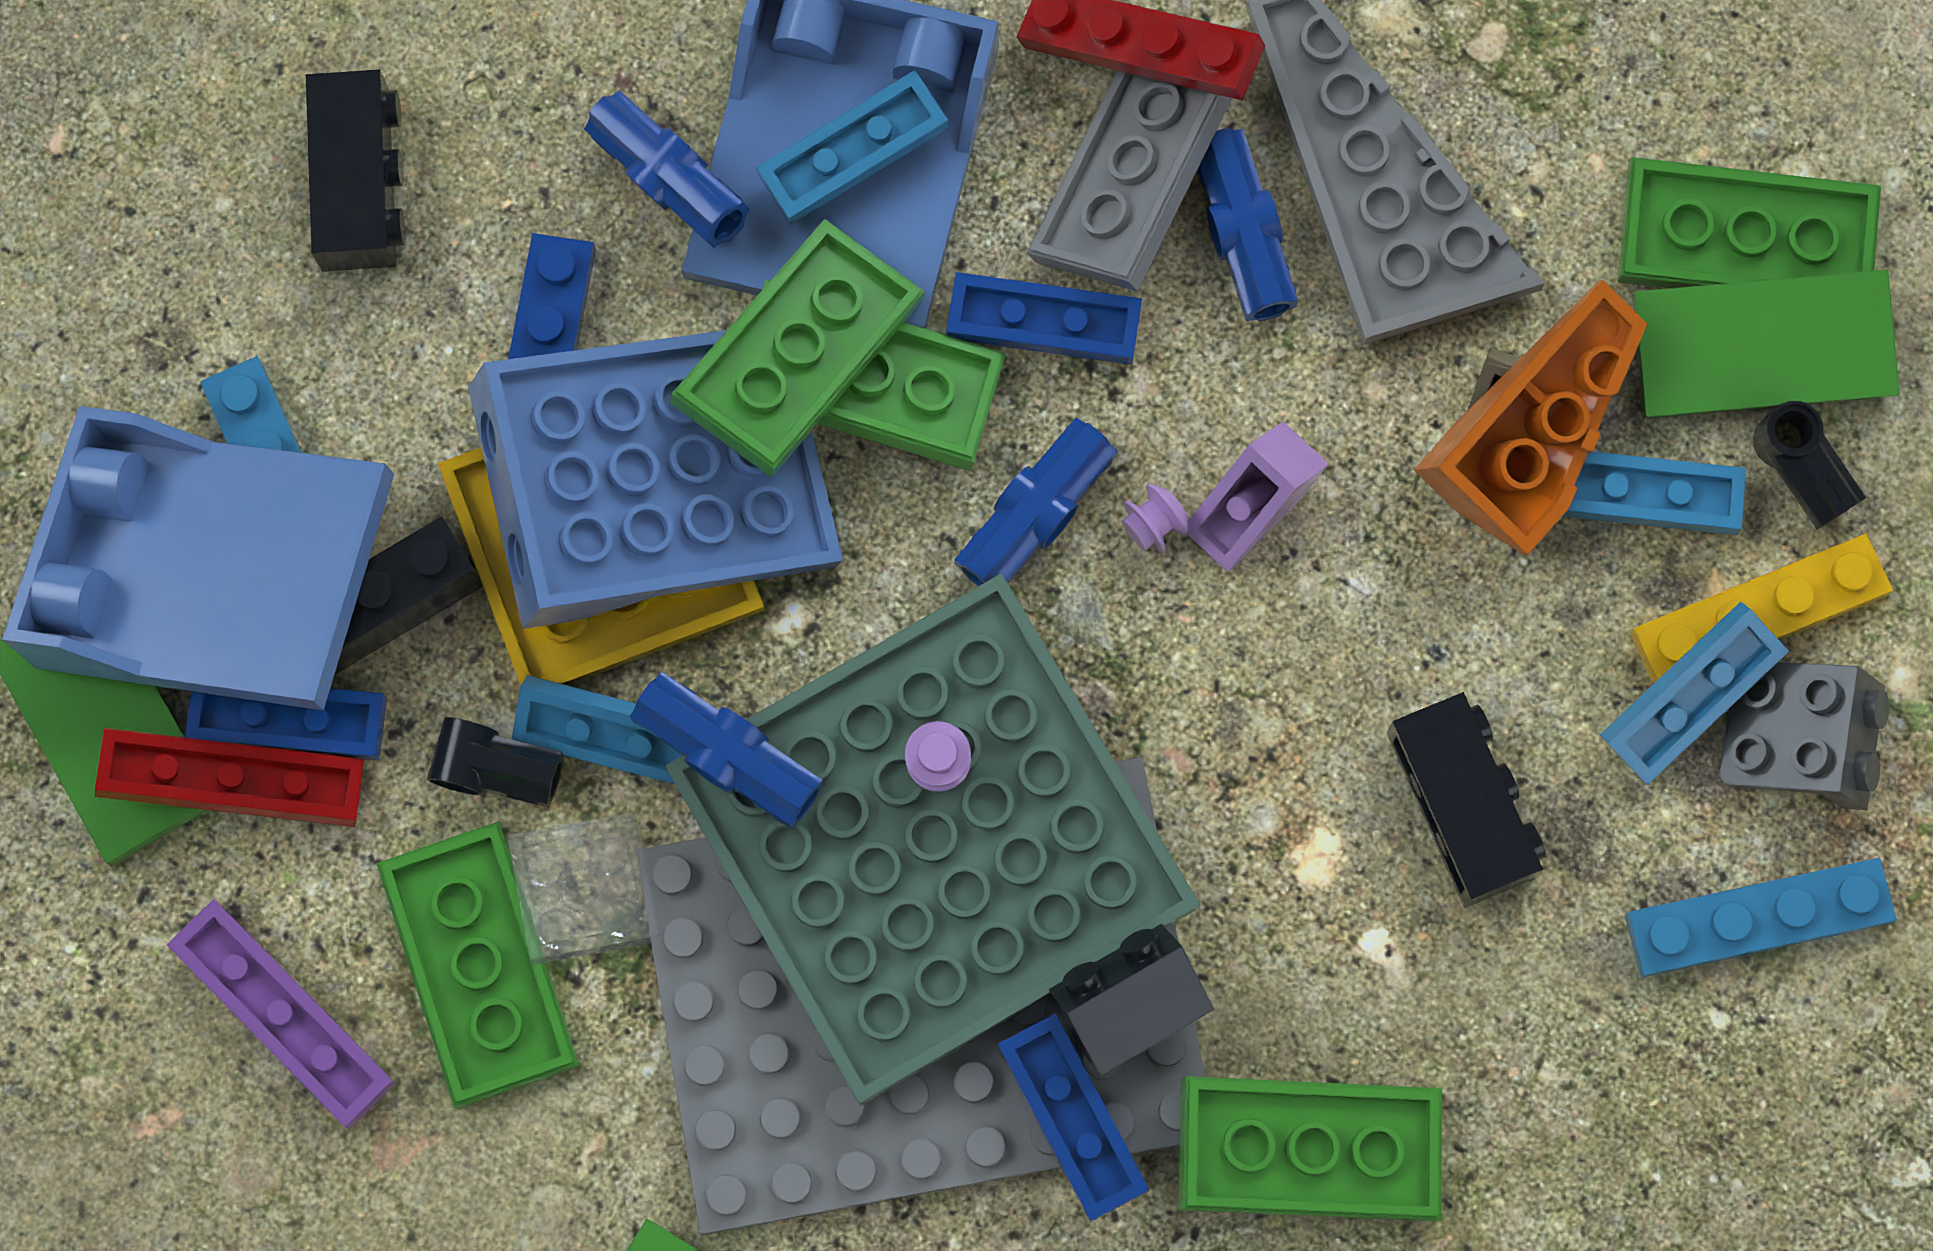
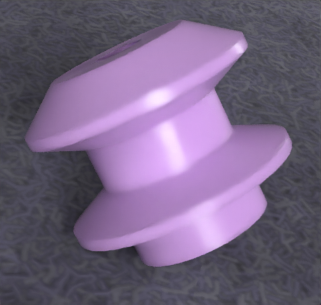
(1155, 518)
(938, 756)

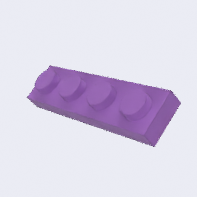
(281, 1014)

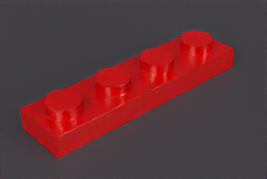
(1145, 43)
(229, 777)

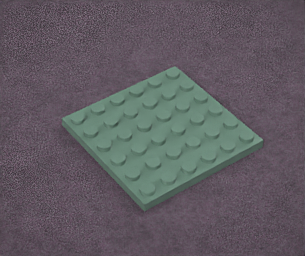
(951, 909)

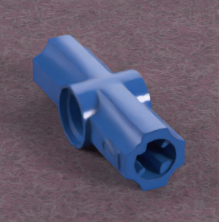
(666, 169)
(1246, 227)
(1037, 504)
(726, 750)

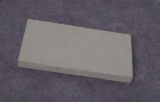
(1127, 180)

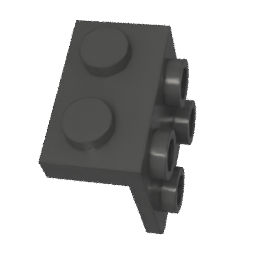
(1808, 733)

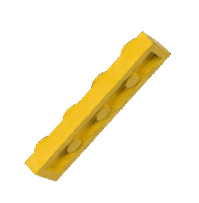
(1782, 599)

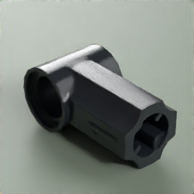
(1812, 470)
(477, 760)

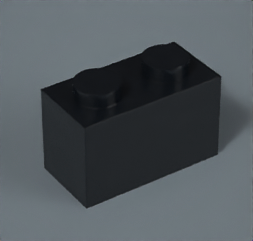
(1131, 998)

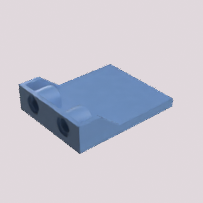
(807, 66)
(625, 495)
(197, 562)

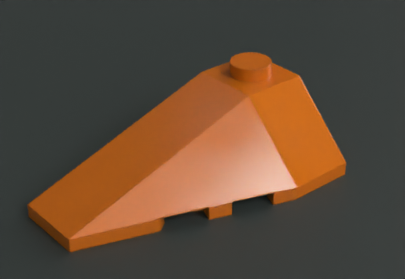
(1526, 439)

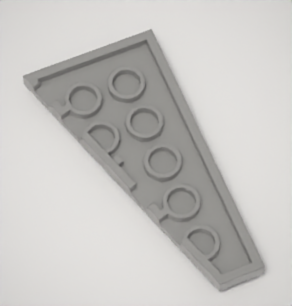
(1386, 196)

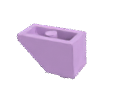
(1255, 495)

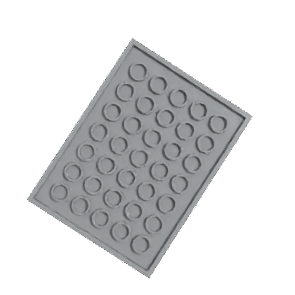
(775, 1120)

